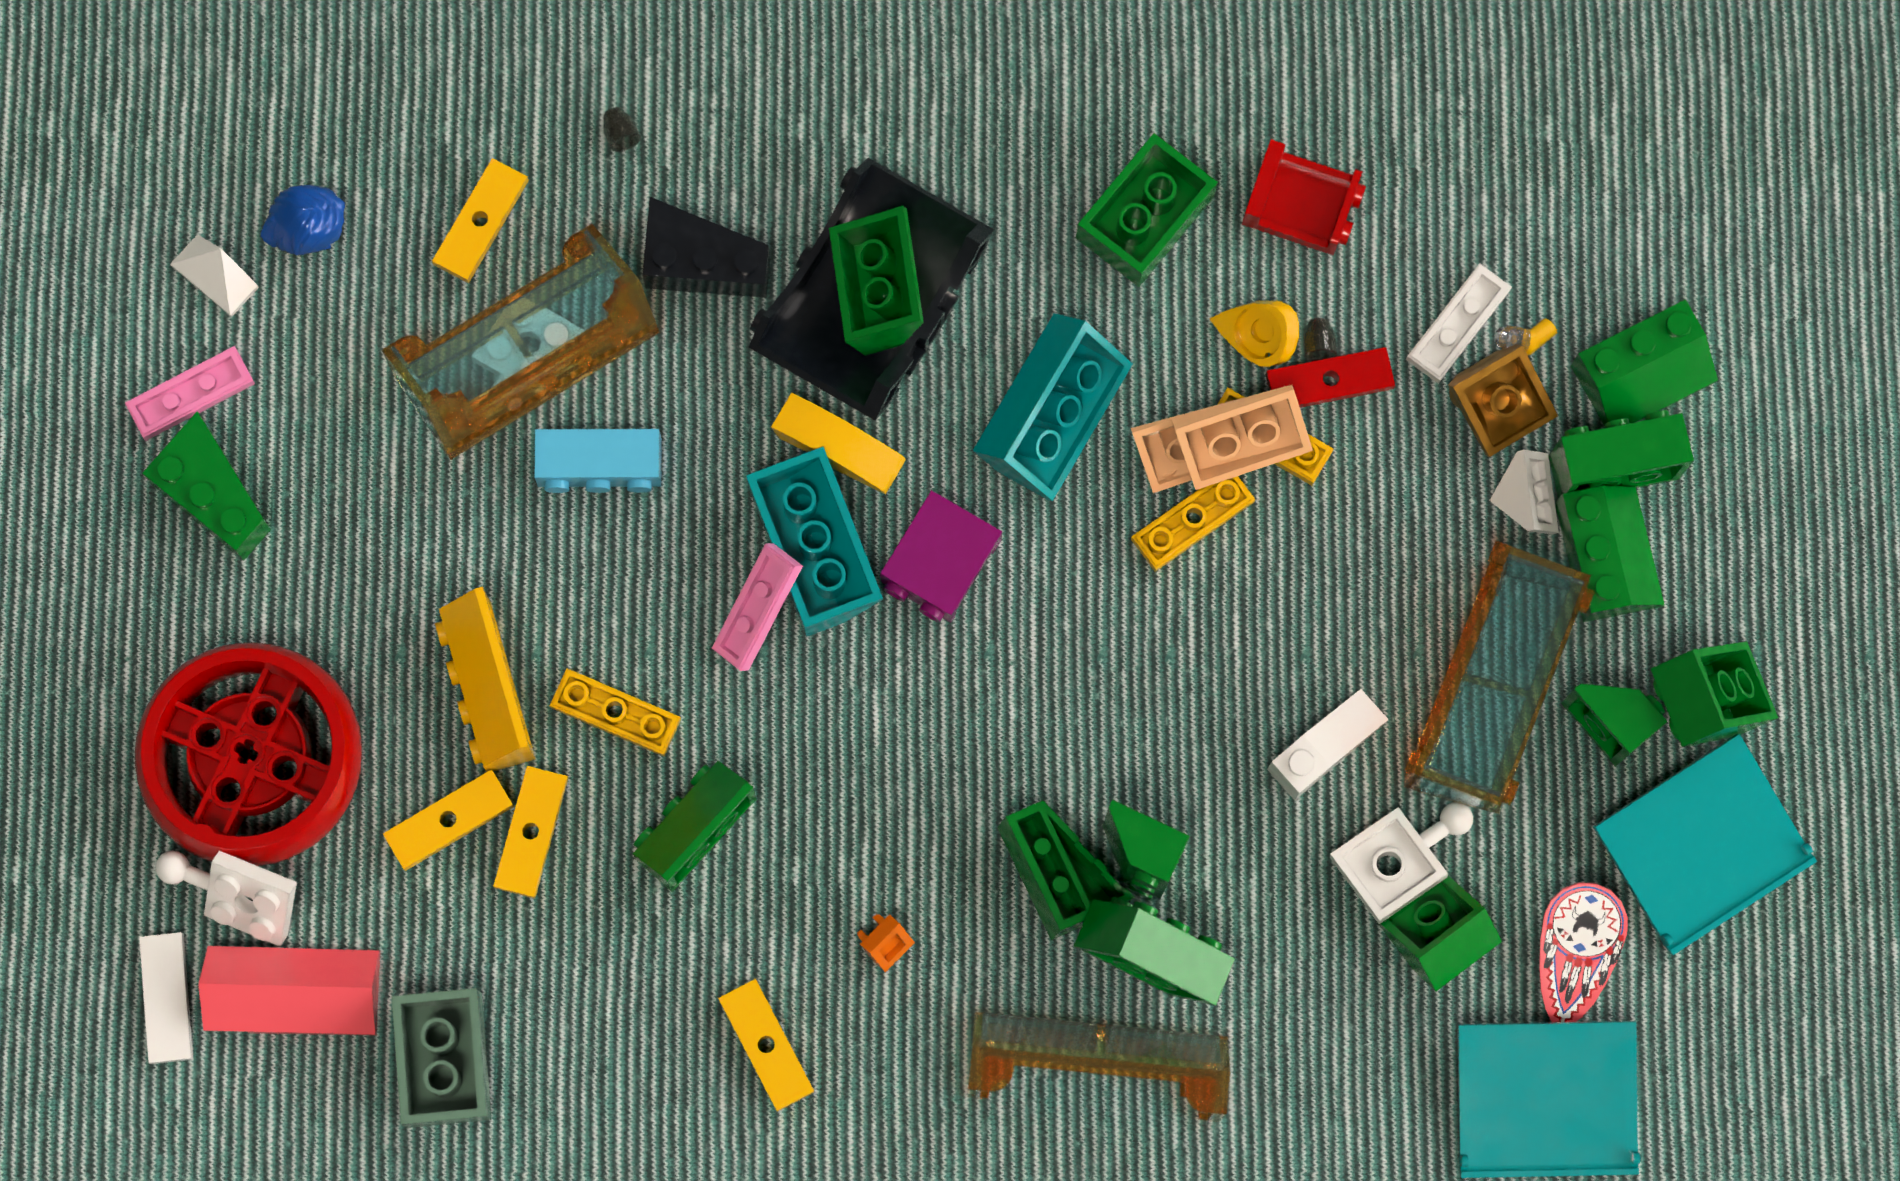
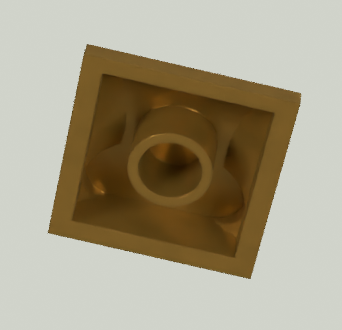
(1502, 398)

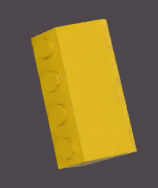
(485, 681)

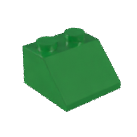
(1615, 717)
(1442, 933)

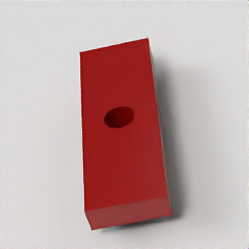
(1354, 374)

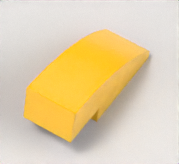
(846, 446)

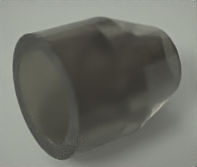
(620, 130)
(1319, 340)

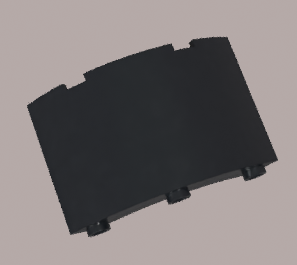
(805, 321)

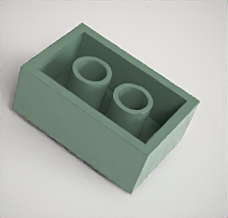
(441, 1058)

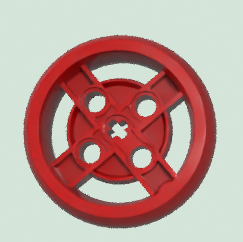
(280, 686)

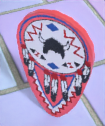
(1579, 948)

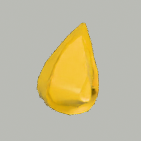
(1260, 330)

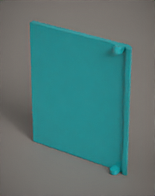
(1704, 844)
(1548, 1099)

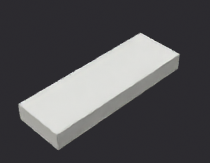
(1458, 323)
(166, 998)

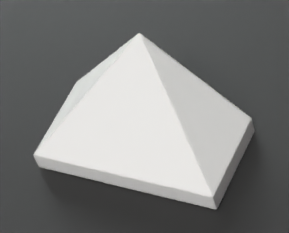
(215, 274)
(1528, 492)

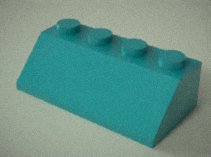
(1053, 405)
(812, 524)

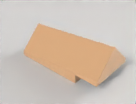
(1222, 440)

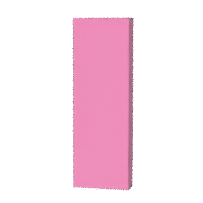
(189, 392)
(757, 606)

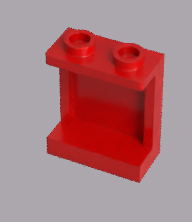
(1303, 200)

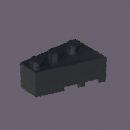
(701, 255)

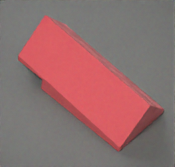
(290, 990)

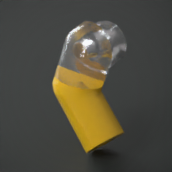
(1530, 339)

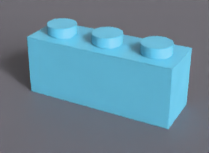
(598, 459)

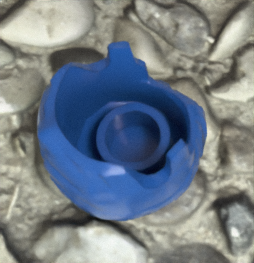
(304, 220)

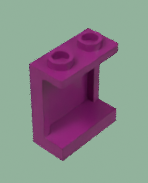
(939, 557)

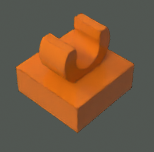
(886, 941)

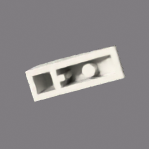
(1326, 744)

